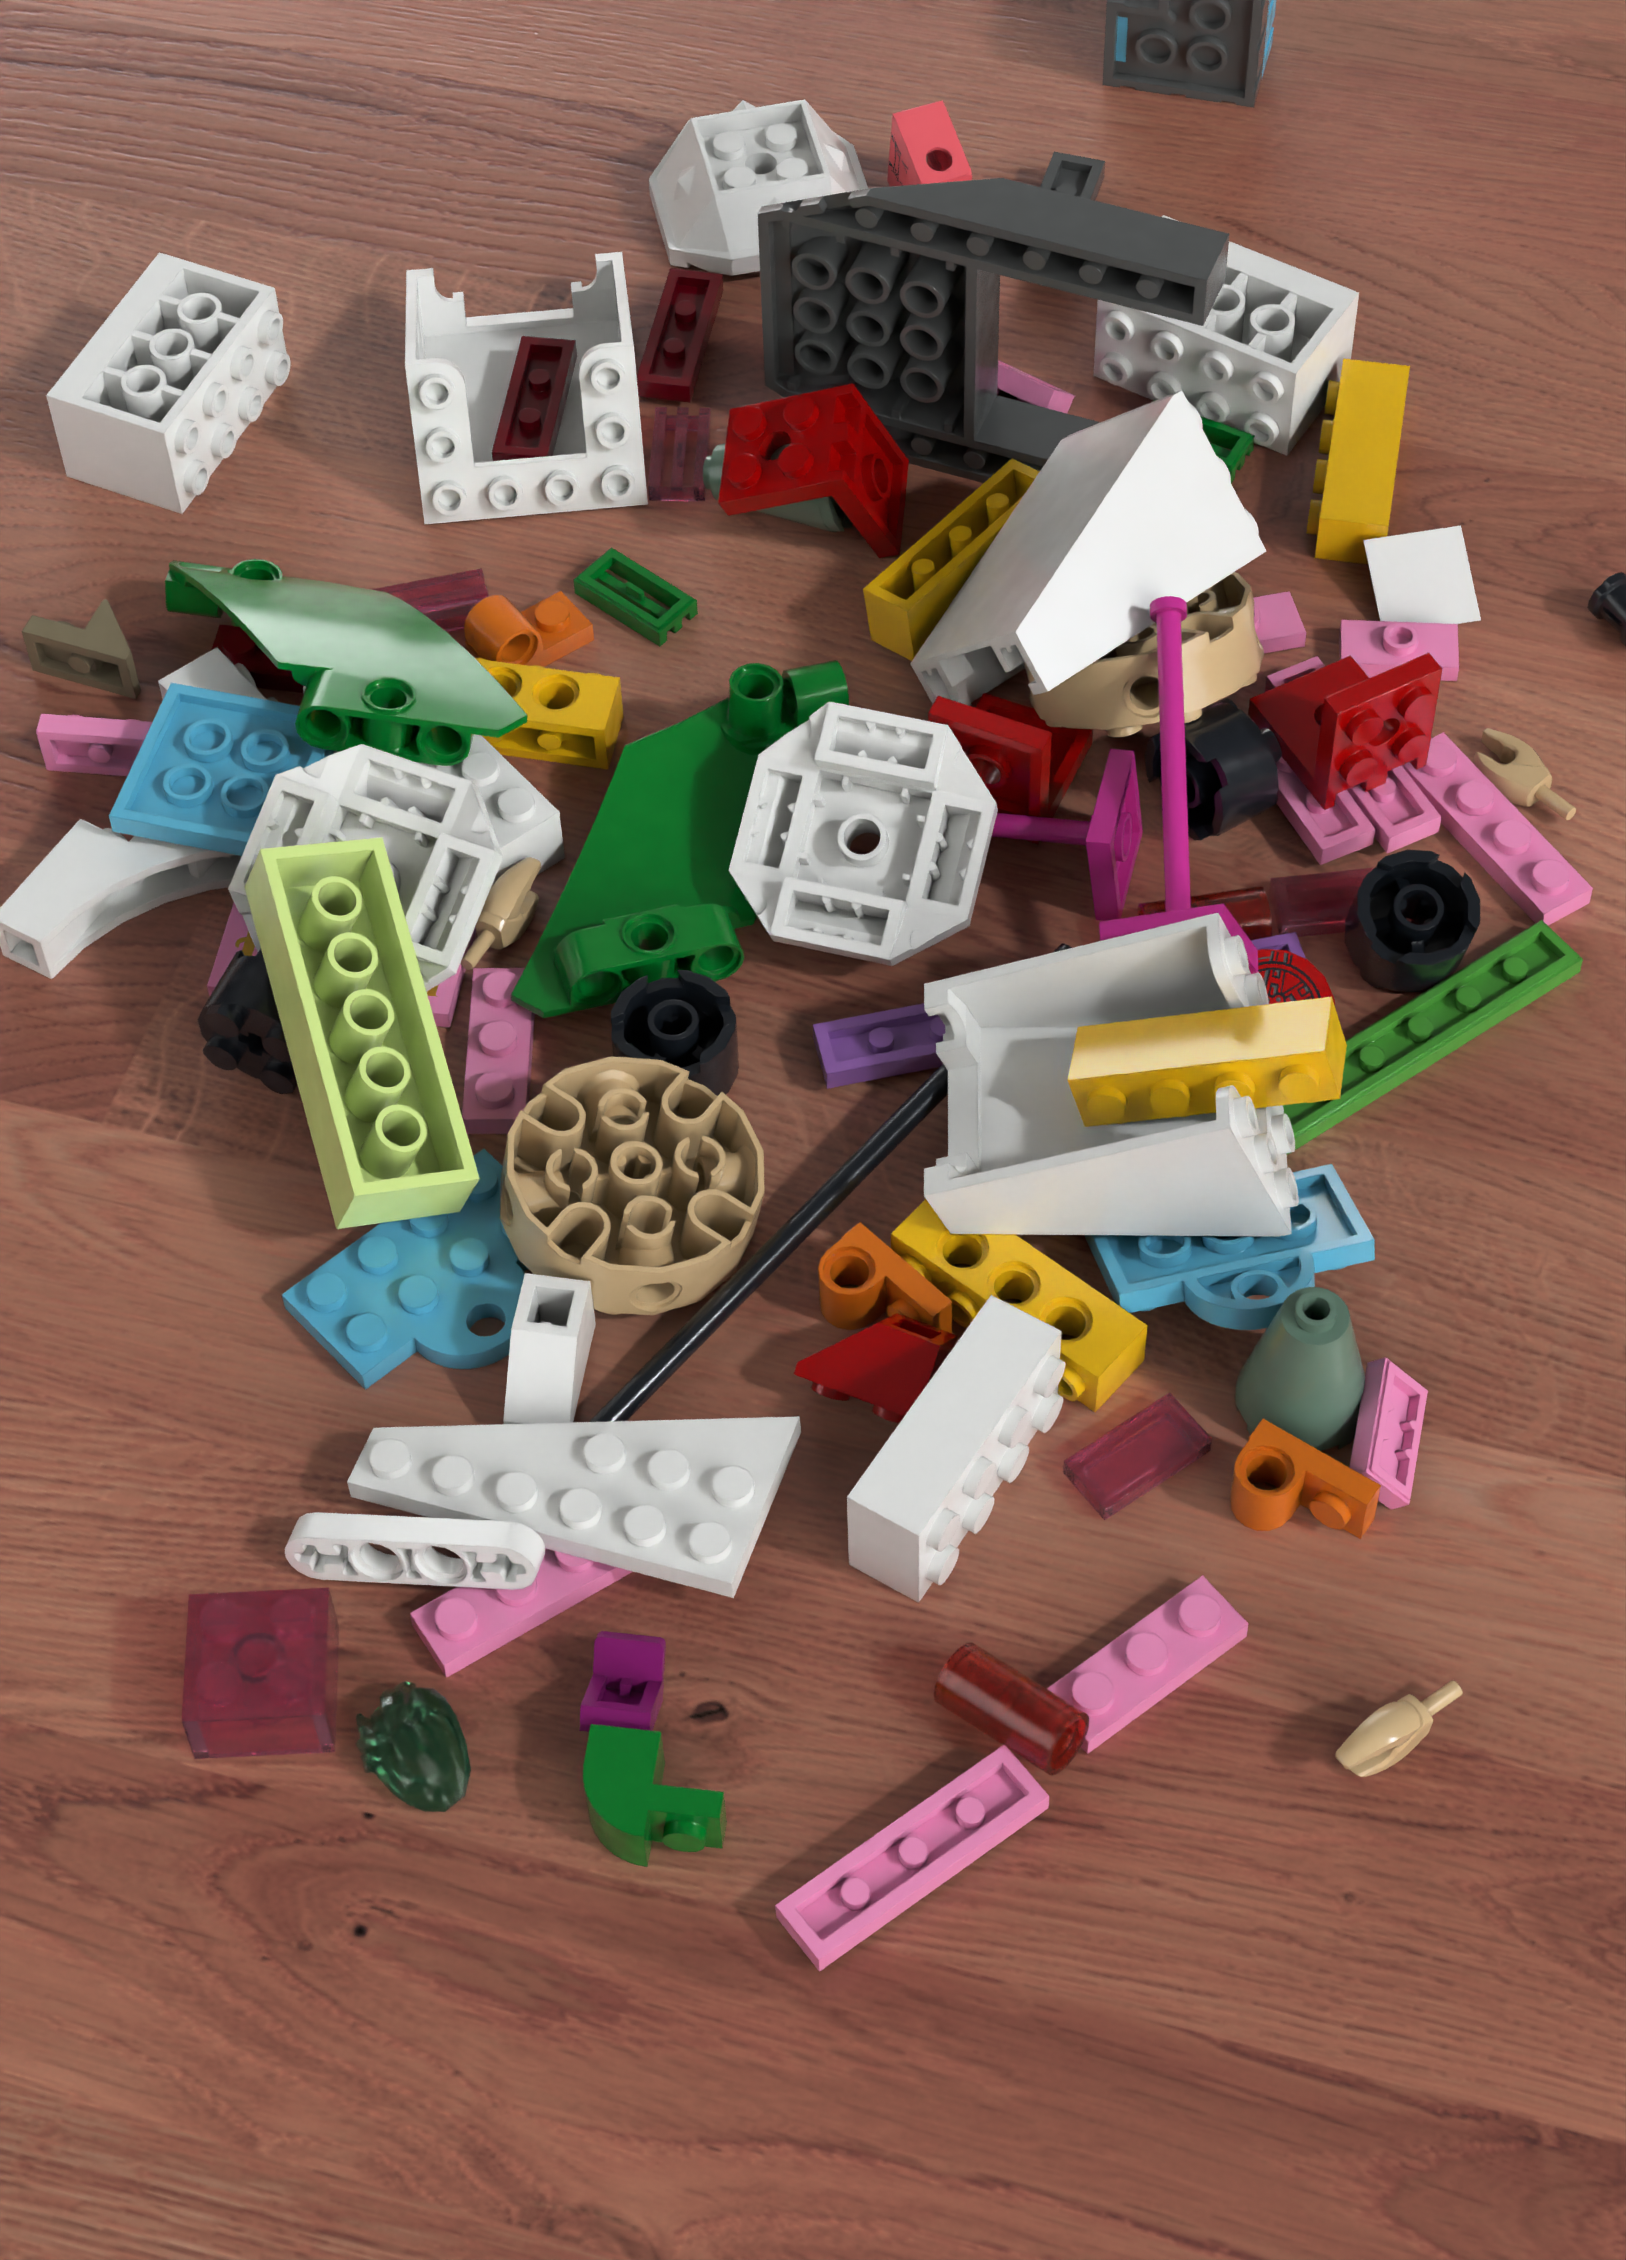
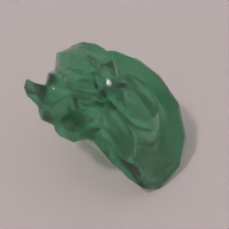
(416, 1747)

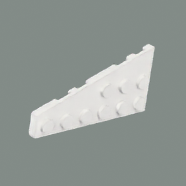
(626, 1494)

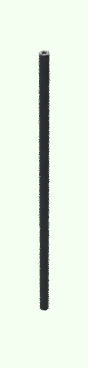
(777, 1248)

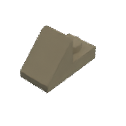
(85, 656)

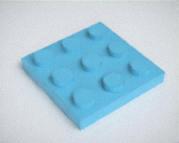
(209, 768)

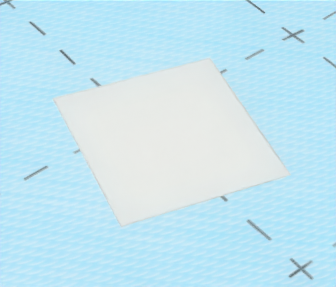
(1423, 577)

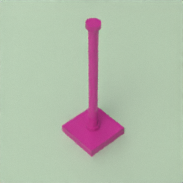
(1168, 614)
(1109, 836)

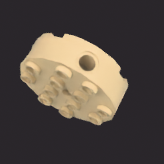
(1122, 687)
(632, 1184)

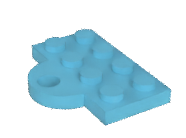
(1222, 1271)
(417, 1289)

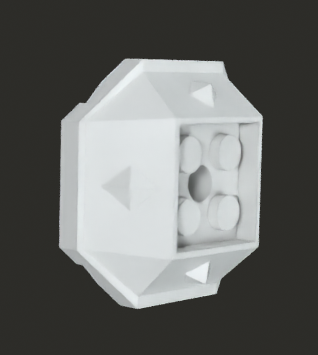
(731, 167)
(854, 776)
(430, 827)

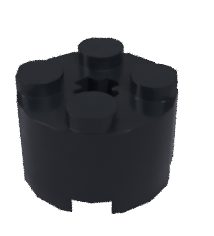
(1227, 769)
(1442, 924)
(681, 1023)
(245, 1025)

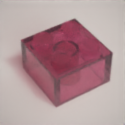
(261, 1673)

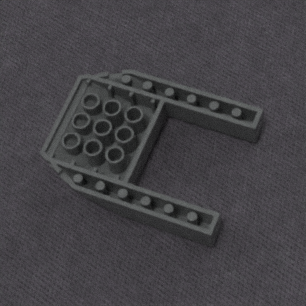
(907, 298)

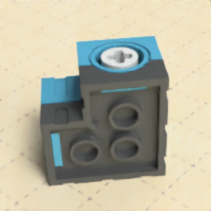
(1189, 47)

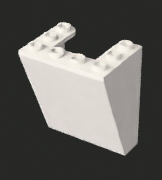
(460, 382)
(1097, 537)
(1014, 1128)

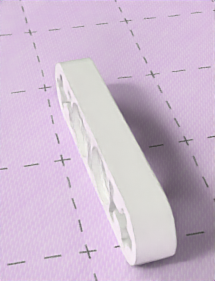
(489, 1550)

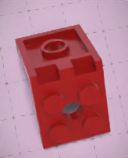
(833, 451)
(1363, 727)
(1016, 752)

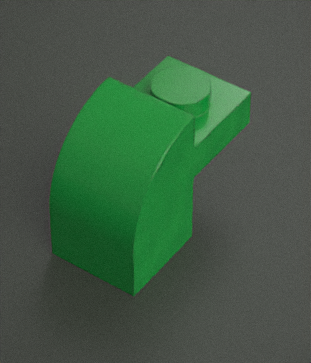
(633, 1807)

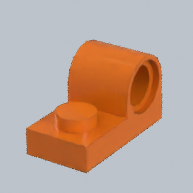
(528, 637)
(884, 1285)
(1302, 1477)

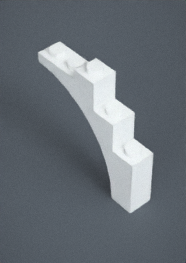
(95, 885)

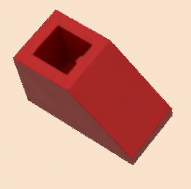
(880, 1365)

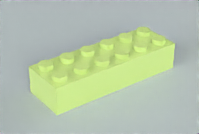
(360, 1032)

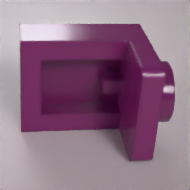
(625, 1682)

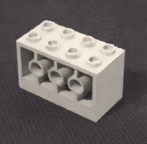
(1254, 361)
(169, 382)

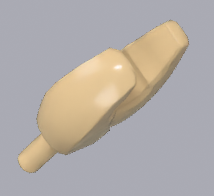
(1523, 776)
(506, 911)
(1393, 1731)

